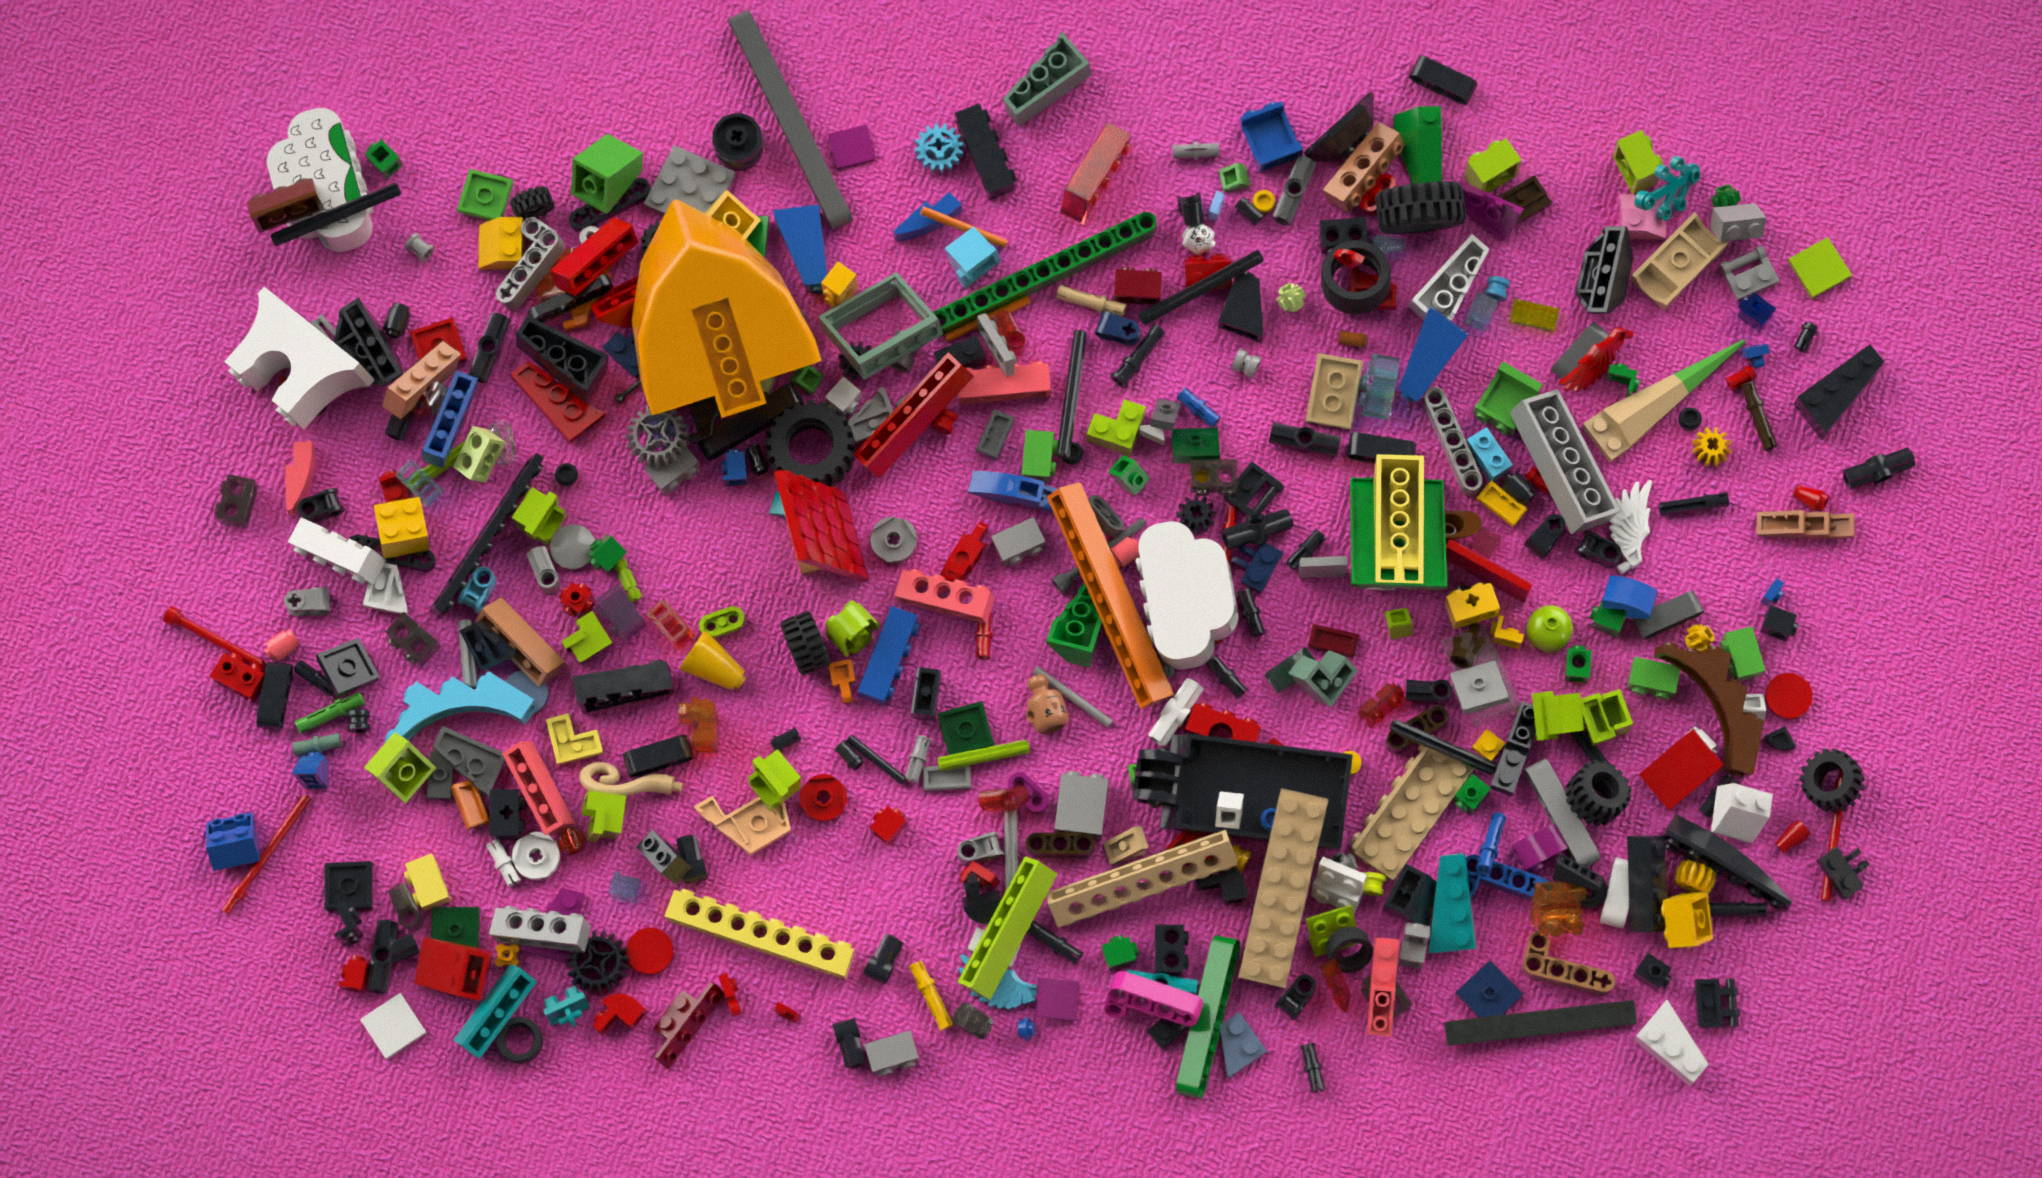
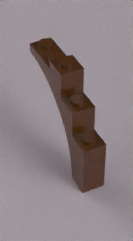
(1739, 728)

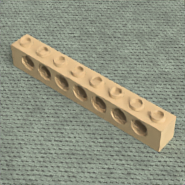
(1147, 868)

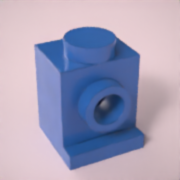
(735, 468)

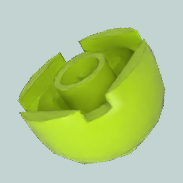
(1549, 628)

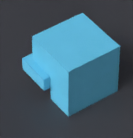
(971, 256)

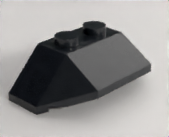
(1345, 134)
(1605, 271)
(366, 342)

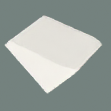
(1152, 433)
(1755, 704)

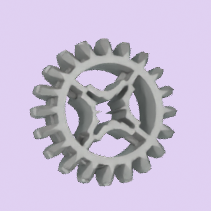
(651, 444)

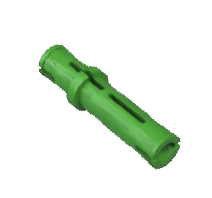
(330, 712)

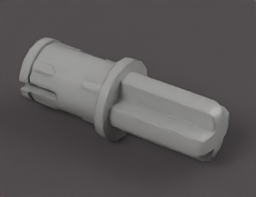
(917, 758)

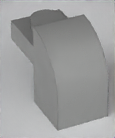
(1414, 945)

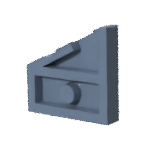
(1239, 1044)

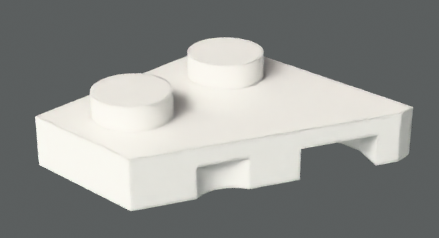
(386, 592)

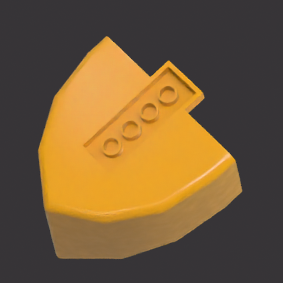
(712, 317)

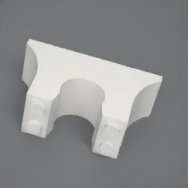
(287, 340)

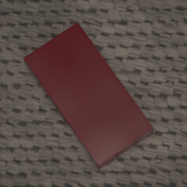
(1332, 639)

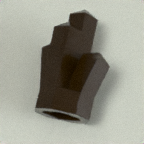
(1468, 648)

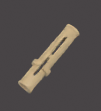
(1091, 301)

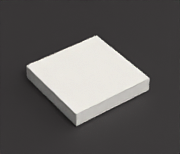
(393, 1026)

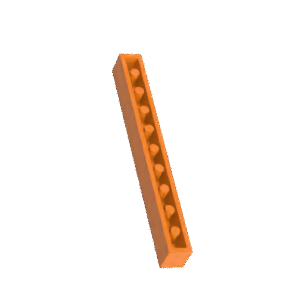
(1110, 595)

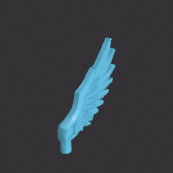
(1009, 992)

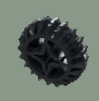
(607, 958)

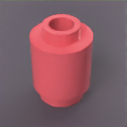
(1125, 552)
(281, 645)

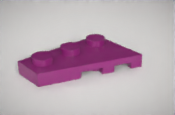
(1491, 211)
(566, 903)

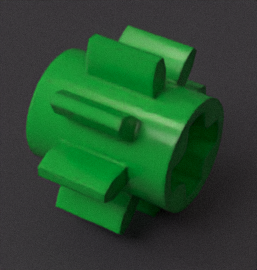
(1725, 196)

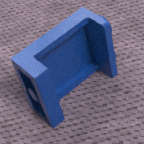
(1270, 136)

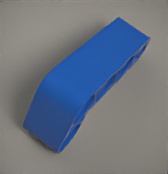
(1505, 883)

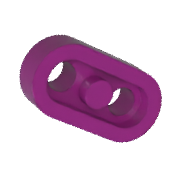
(1034, 792)

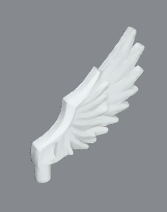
(1631, 525)

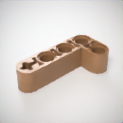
(1568, 969)

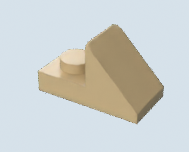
(1126, 845)

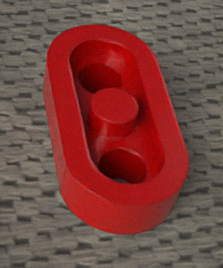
(1368, 198)

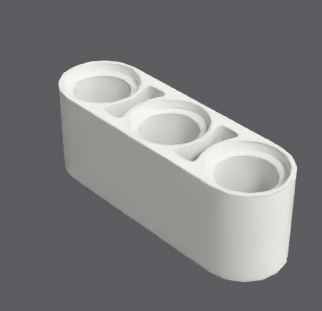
(1617, 897)

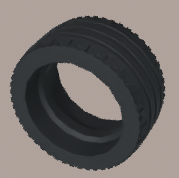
(1362, 301)

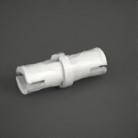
(503, 863)

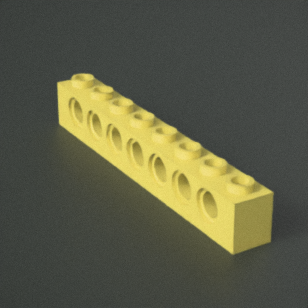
(683, 899)

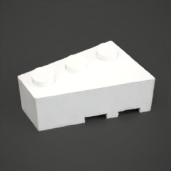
(1672, 1045)

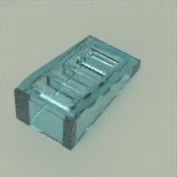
(413, 488)

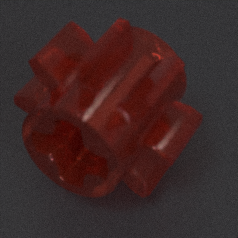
(571, 841)

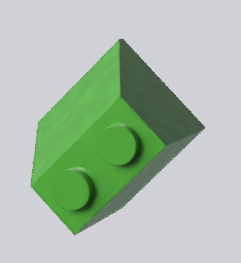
(605, 172)

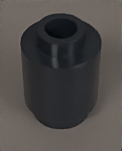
(397, 320)
(1518, 488)

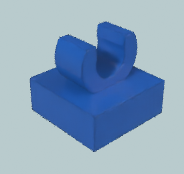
(1755, 353)

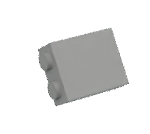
(1081, 804)

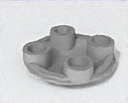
(570, 546)

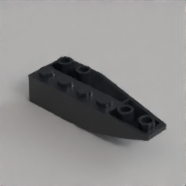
(1724, 859)

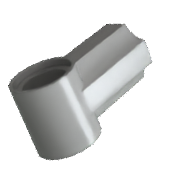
(544, 569)

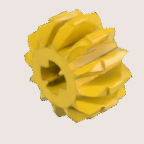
(1708, 438)
(1695, 877)

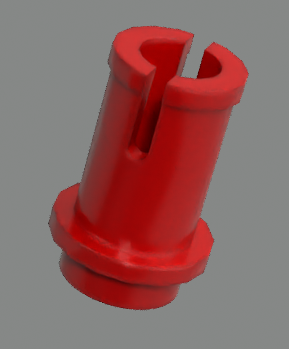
(1741, 377)
(1535, 477)

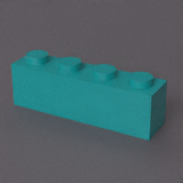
(494, 1011)

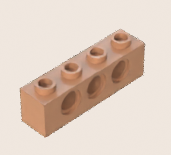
(1375, 155)

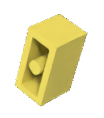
(427, 882)

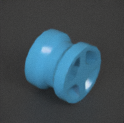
(1497, 288)

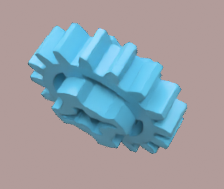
(929, 149)

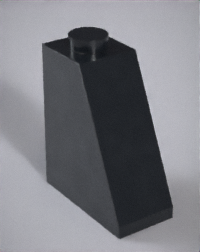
(1243, 308)

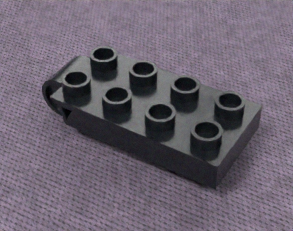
(1203, 766)

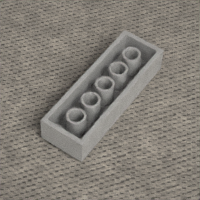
(1564, 461)

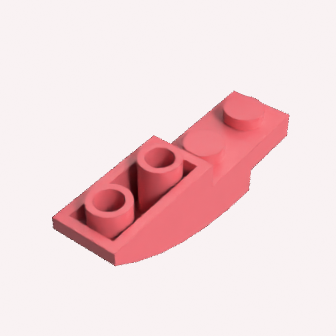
(1382, 986)

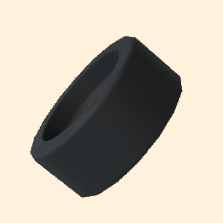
(1346, 936)
(529, 1055)

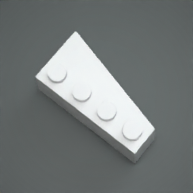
(1452, 281)

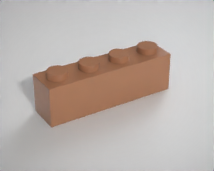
(534, 654)

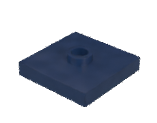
(1489, 992)

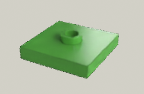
(485, 195)

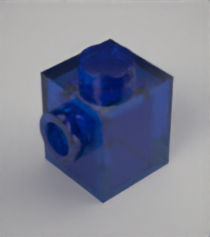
(1755, 311)

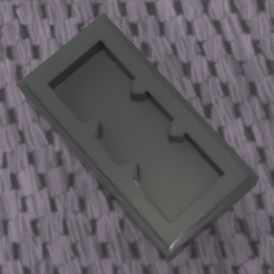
(1165, 414)
(995, 435)
(441, 778)

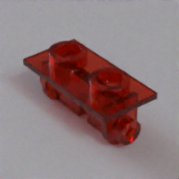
(1390, 698)

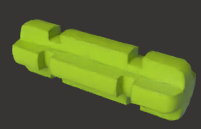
(627, 580)

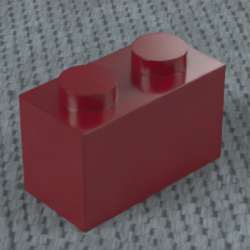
(1137, 286)

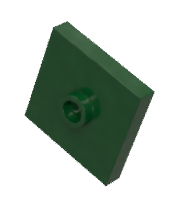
(1195, 444)
(965, 728)
(456, 925)

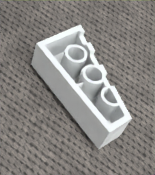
(337, 551)

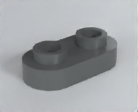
(1108, 520)

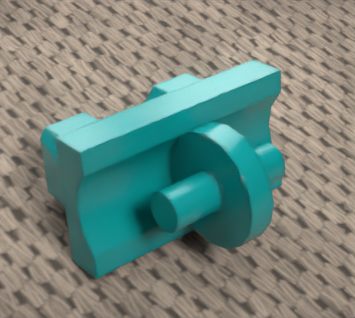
(566, 1010)

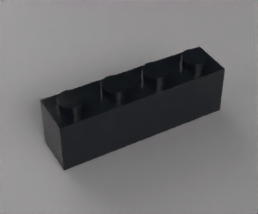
(984, 151)
(1646, 882)

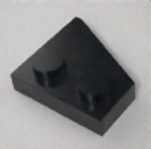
(486, 645)

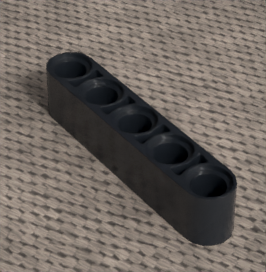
(749, 422)

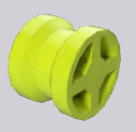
(1373, 884)

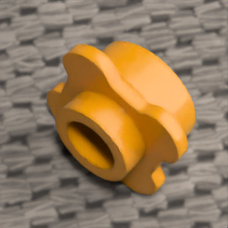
(502, 950)

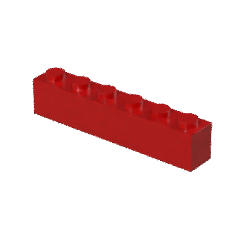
(913, 415)

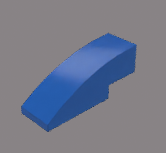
(919, 225)

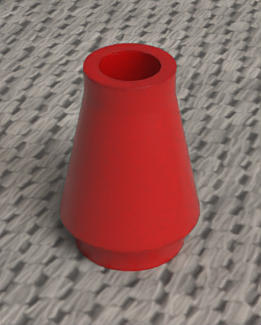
(1811, 497)
(1793, 836)

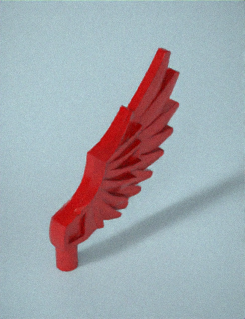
(1596, 361)

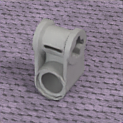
(311, 602)
(981, 848)

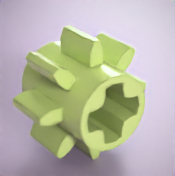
(1291, 297)

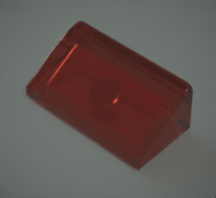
(1336, 984)

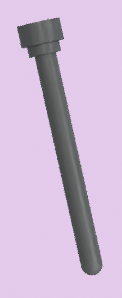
(1063, 581)

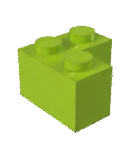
(1118, 434)

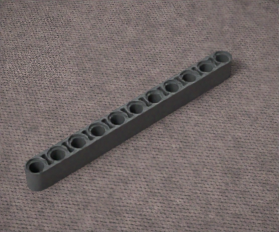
(790, 120)

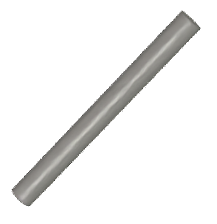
(1074, 698)

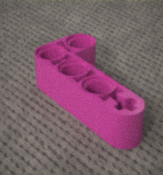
(1152, 998)

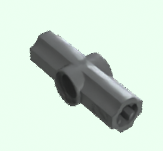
(1290, 202)

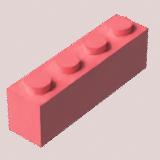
(992, 384)
(538, 788)

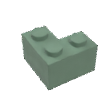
(1323, 679)

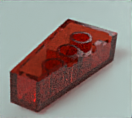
(1095, 172)

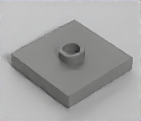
(1479, 687)

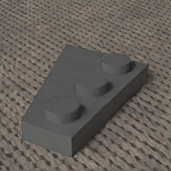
(471, 758)

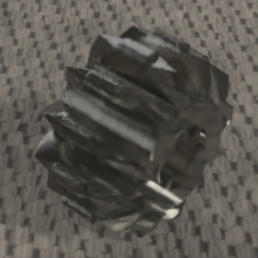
(972, 1020)

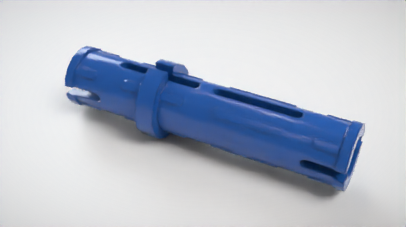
(1489, 851)

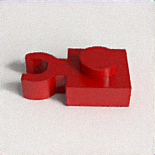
(730, 987)

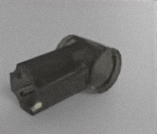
(405, 906)

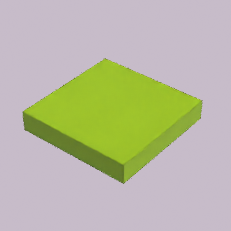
(1819, 268)

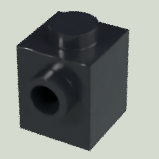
(1653, 972)

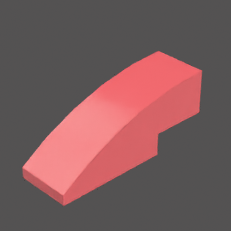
(299, 476)

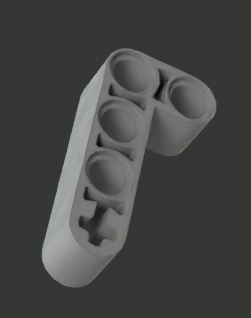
(526, 264)

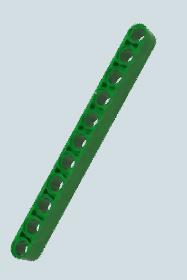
(1051, 265)

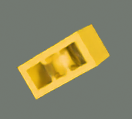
(839, 285)
(1464, 614)

